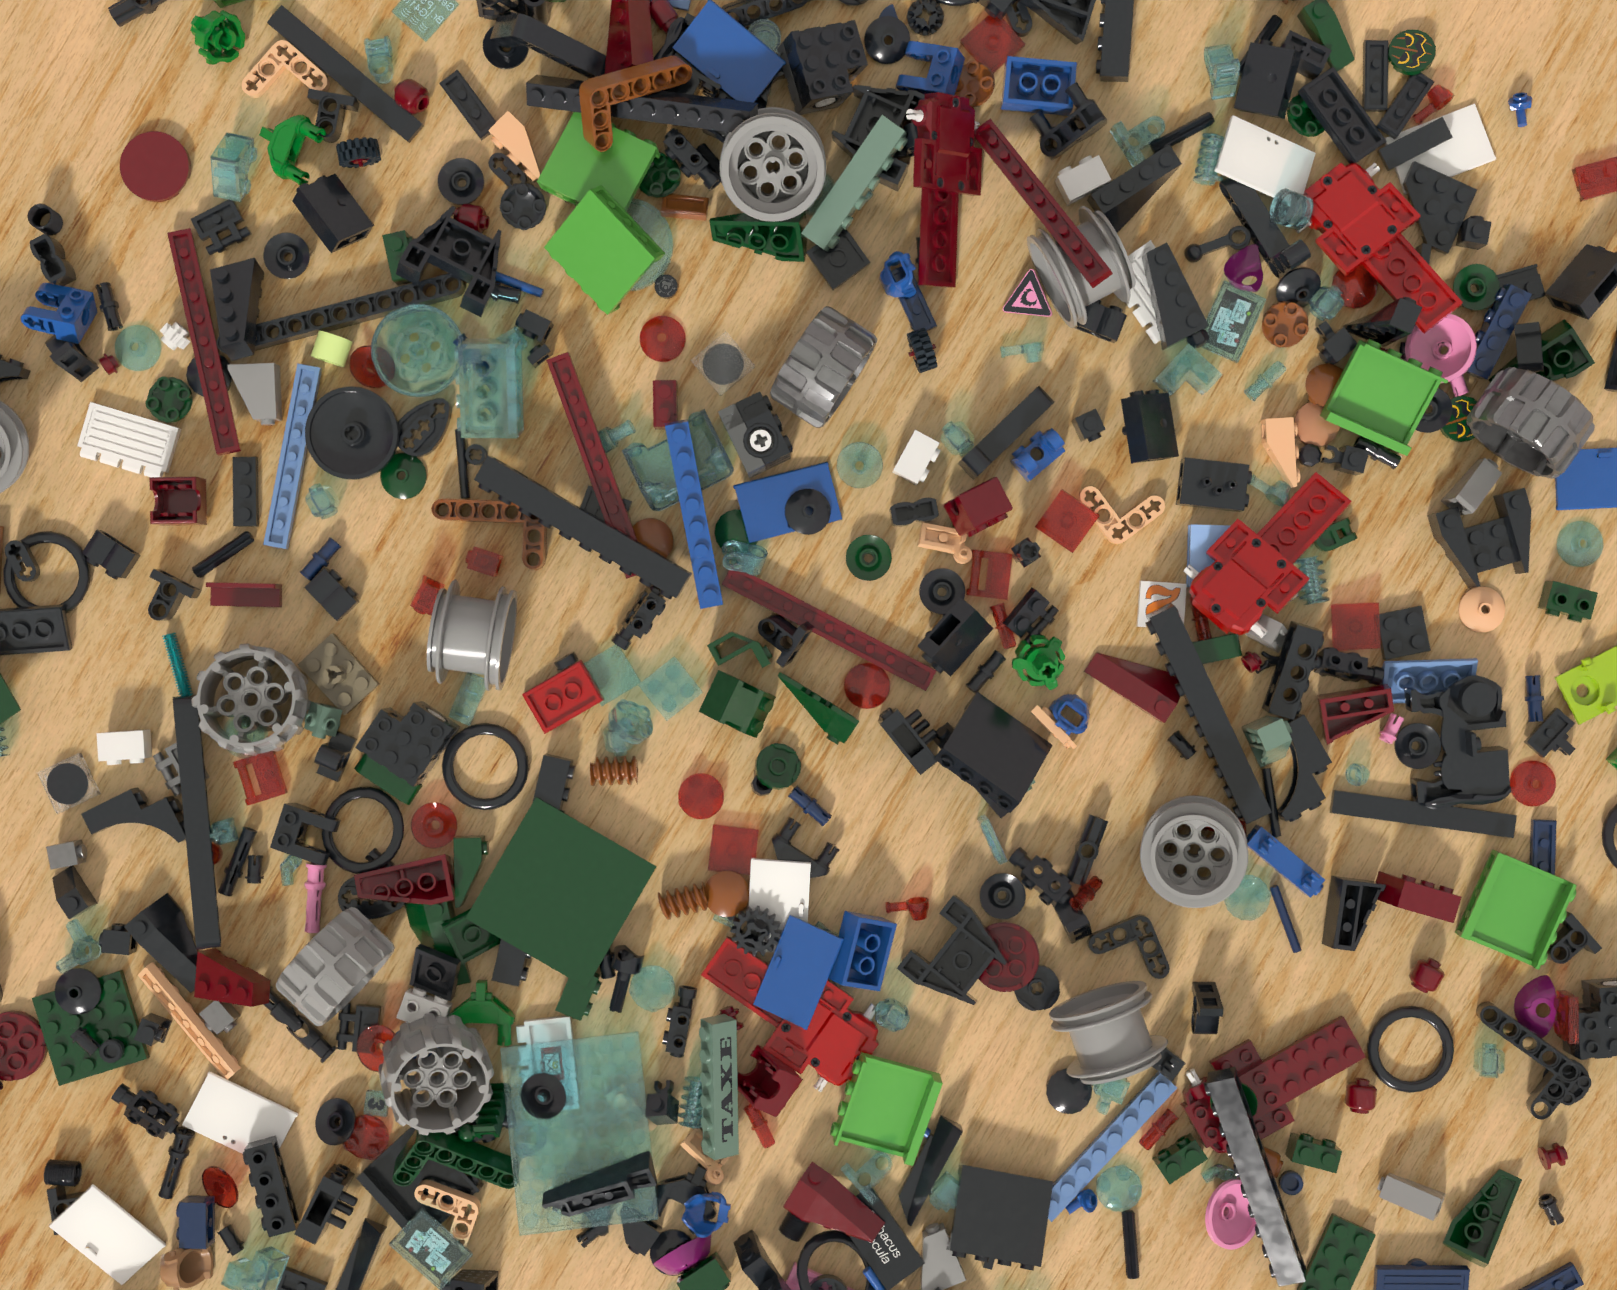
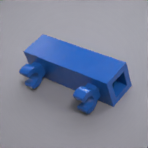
(1284, 861)

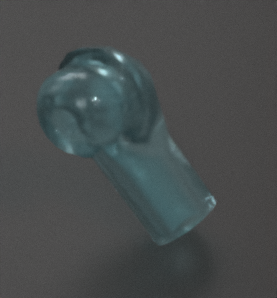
(287, 868)
(1218, 1171)

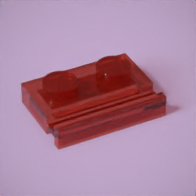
(1596, 179)
(1567, 1016)

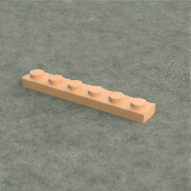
(189, 1021)

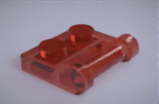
(996, 576)
(267, 774)

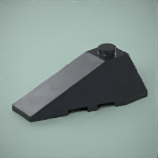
(167, 939)

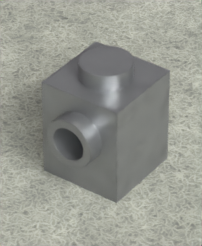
(66, 854)
(220, 1017)

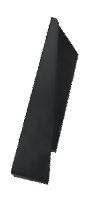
(928, 1166)
(603, 1187)
(362, 1256)

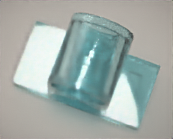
(1222, 70)
(1141, 133)
(876, 1175)

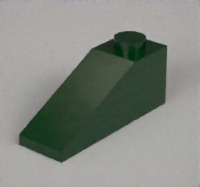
(1326, 30)
(468, 860)

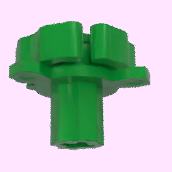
(216, 33)
(1039, 662)

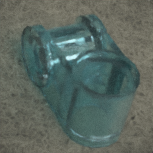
(379, 55)
(745, 559)

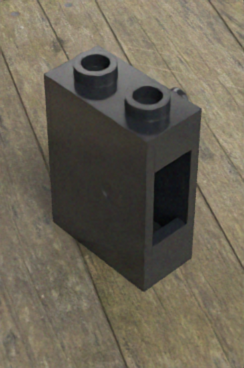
(1267, 79)
(332, 212)
(1585, 282)
(1149, 426)
(1213, 484)
(954, 637)
(908, 738)
(325, 1203)

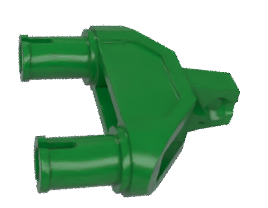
(286, 144)
(487, 1009)

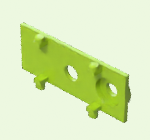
(1599, 677)

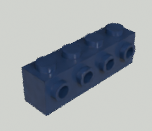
(1497, 328)

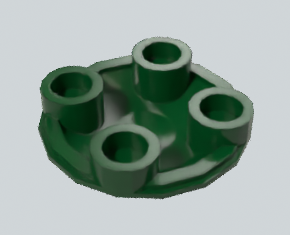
(1302, 118)
(661, 178)
(169, 399)
(731, 527)

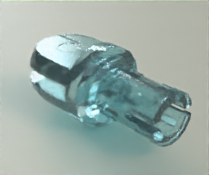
(611, 437)

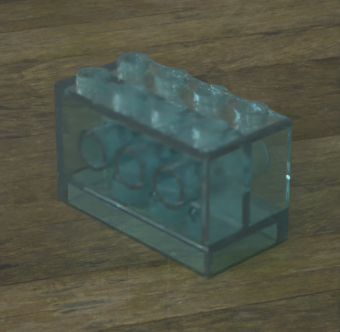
(505, 387)

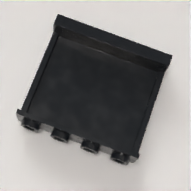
(994, 752)
(400, 1200)
(1000, 1217)

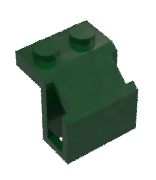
(762, 653)
(737, 704)

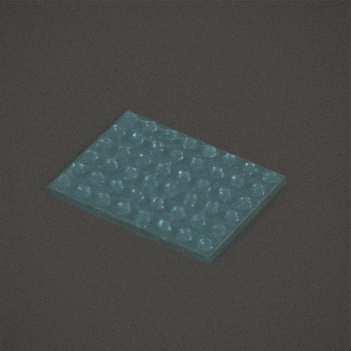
(594, 1130)

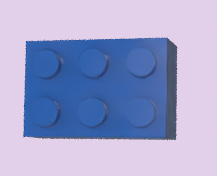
(1037, 85)
(864, 951)

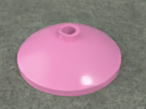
(1449, 332)
(1228, 1216)

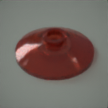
(665, 350)
(358, 365)
(1522, 780)
(422, 825)
(369, 1045)
(221, 1185)

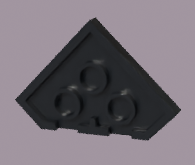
(1440, 203)

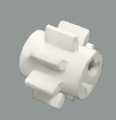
(174, 336)

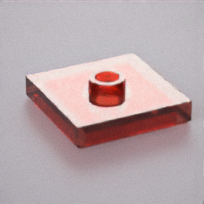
(992, 42)
(1067, 520)
(1355, 626)
(732, 848)

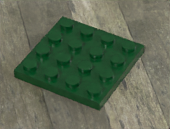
(109, 1019)

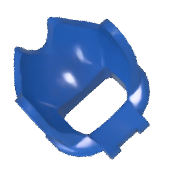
(905, 286)
(1077, 704)
(695, 1210)

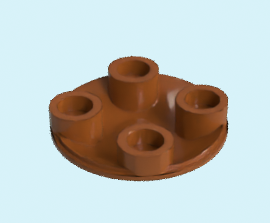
(975, 83)
(1285, 324)
(1321, 382)
(654, 535)
(727, 893)

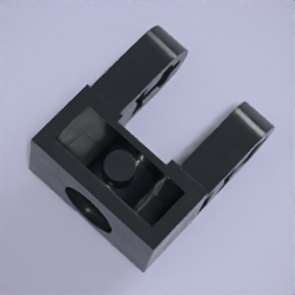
(292, 830)

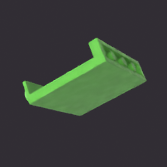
(579, 167)
(603, 249)
(1382, 395)
(1516, 909)
(887, 1106)

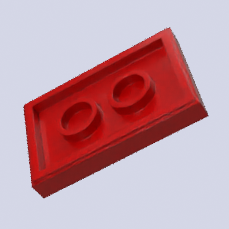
(563, 696)

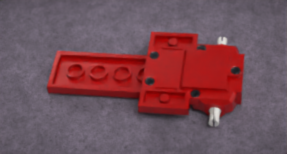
(1366, 228)
(1259, 567)
(833, 1036)

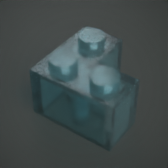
(230, 166)
(1189, 367)
(259, 1274)

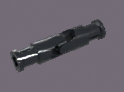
(283, 1012)

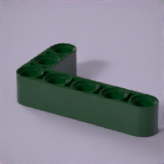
(452, 1152)

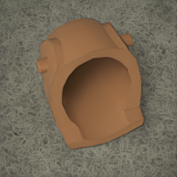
(186, 1267)

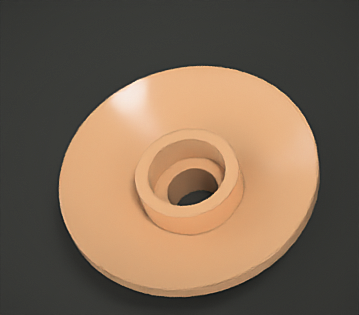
(1471, 613)

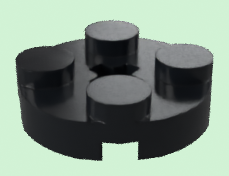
(1043, 999)

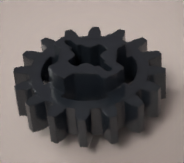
(761, 923)

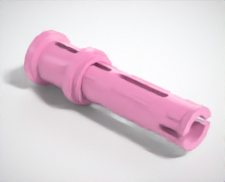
(315, 886)

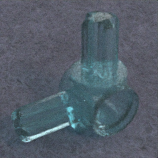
(224, 831)
(78, 953)

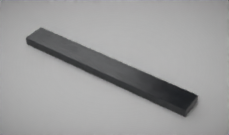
(345, 73)
(1418, 814)

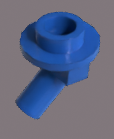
(1520, 102)
(1086, 1199)

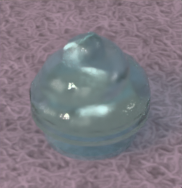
(1357, 774)

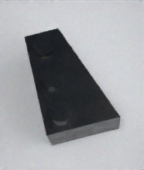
(1066, 16)
(1348, 911)

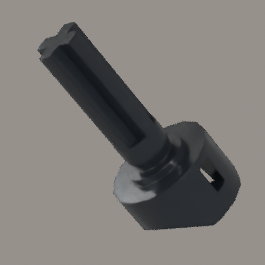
(626, 964)

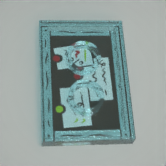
(1232, 321)
(431, 1249)

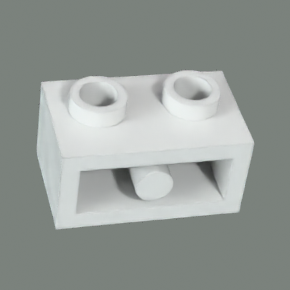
(1082, 179)
(916, 458)
(124, 745)
(418, 1003)

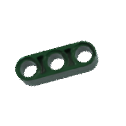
(1218, 648)
(386, 780)

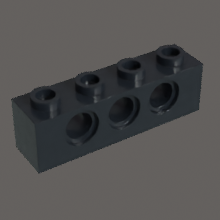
(1289, 658)

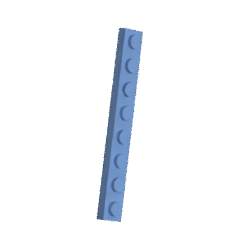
(292, 457)
(1109, 1142)

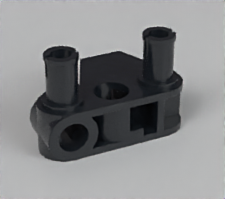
(1075, 128)

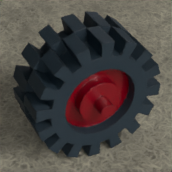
(358, 152)
(922, 350)

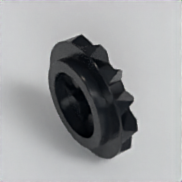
(919, 24)

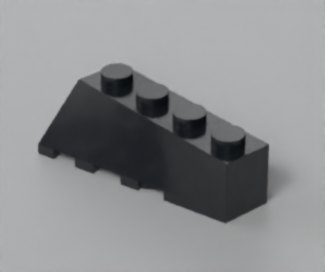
(1130, 191)
(1388, 323)

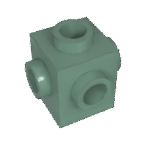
(322, 720)

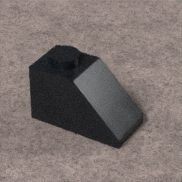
(72, 893)
(641, 1235)

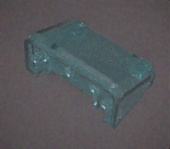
(654, 467)

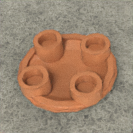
(1314, 428)

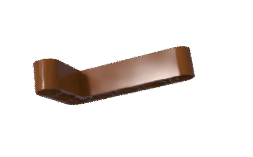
(629, 84)
(500, 516)

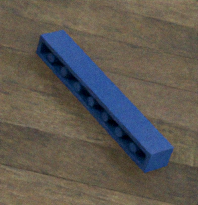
(693, 513)

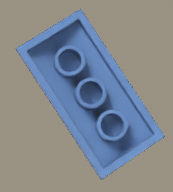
(1425, 675)

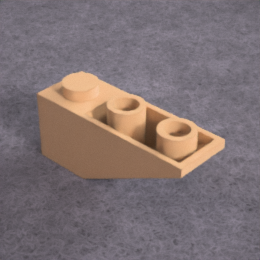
(515, 139)
(1279, 442)

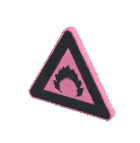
(1028, 298)

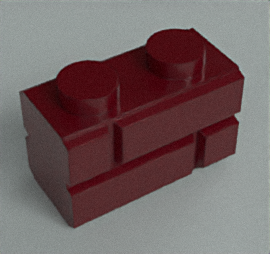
(664, 403)

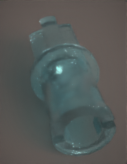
(1265, 380)

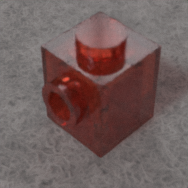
(484, 561)
(425, 595)

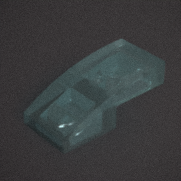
(468, 699)

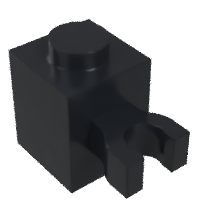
(1335, 345)
(1347, 459)
(1169, 1064)
(662, 1106)

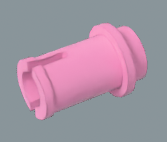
(1459, 386)
(1390, 730)

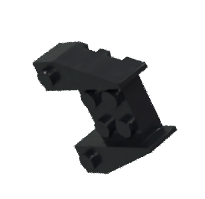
(874, 104)
(459, 252)
(1487, 543)
(960, 959)

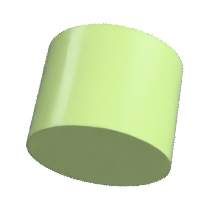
(331, 348)

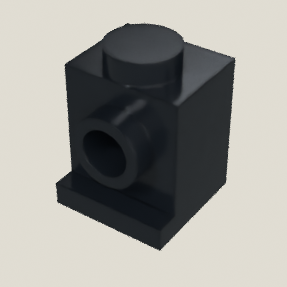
(534, 326)
(153, 1029)

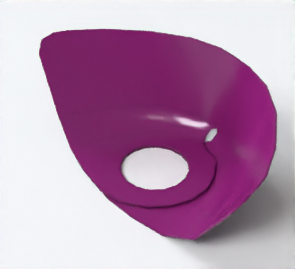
(1242, 265)
(1533, 993)
(688, 1253)

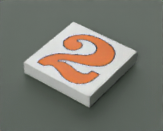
(1157, 595)

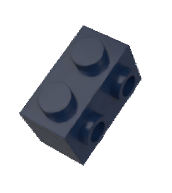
(196, 1222)

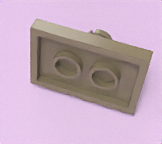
(338, 674)

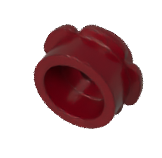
(109, 364)
(1251, 661)

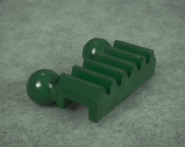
(490, 1117)

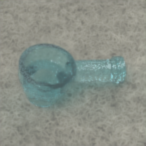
(1031, 351)
(1277, 493)

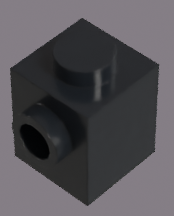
(1474, 233)
(1088, 426)
(117, 940)

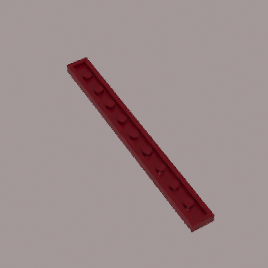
(1042, 204)
(204, 342)
(590, 444)
(830, 628)

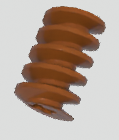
(613, 771)
(683, 901)

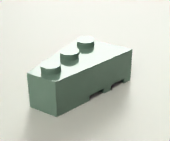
(1268, 739)

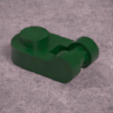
(1330, 540)

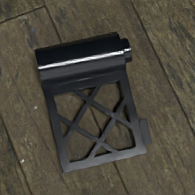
(534, 8)

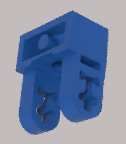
(943, 71)
(72, 317)
(1048, 443)

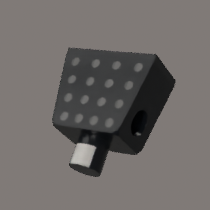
(473, 1280)

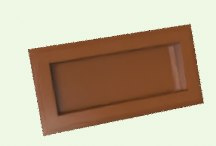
(685, 207)

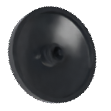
(352, 433)

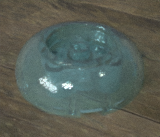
(393, 340)

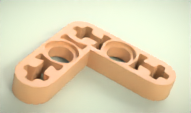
(280, 63)
(1114, 521)
(457, 1208)

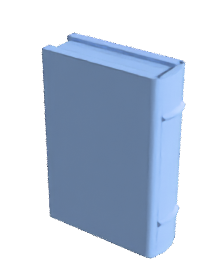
(1199, 540)

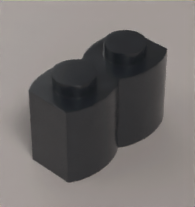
(52, 260)
(1103, 321)
(919, 511)
(110, 554)
(332, 593)

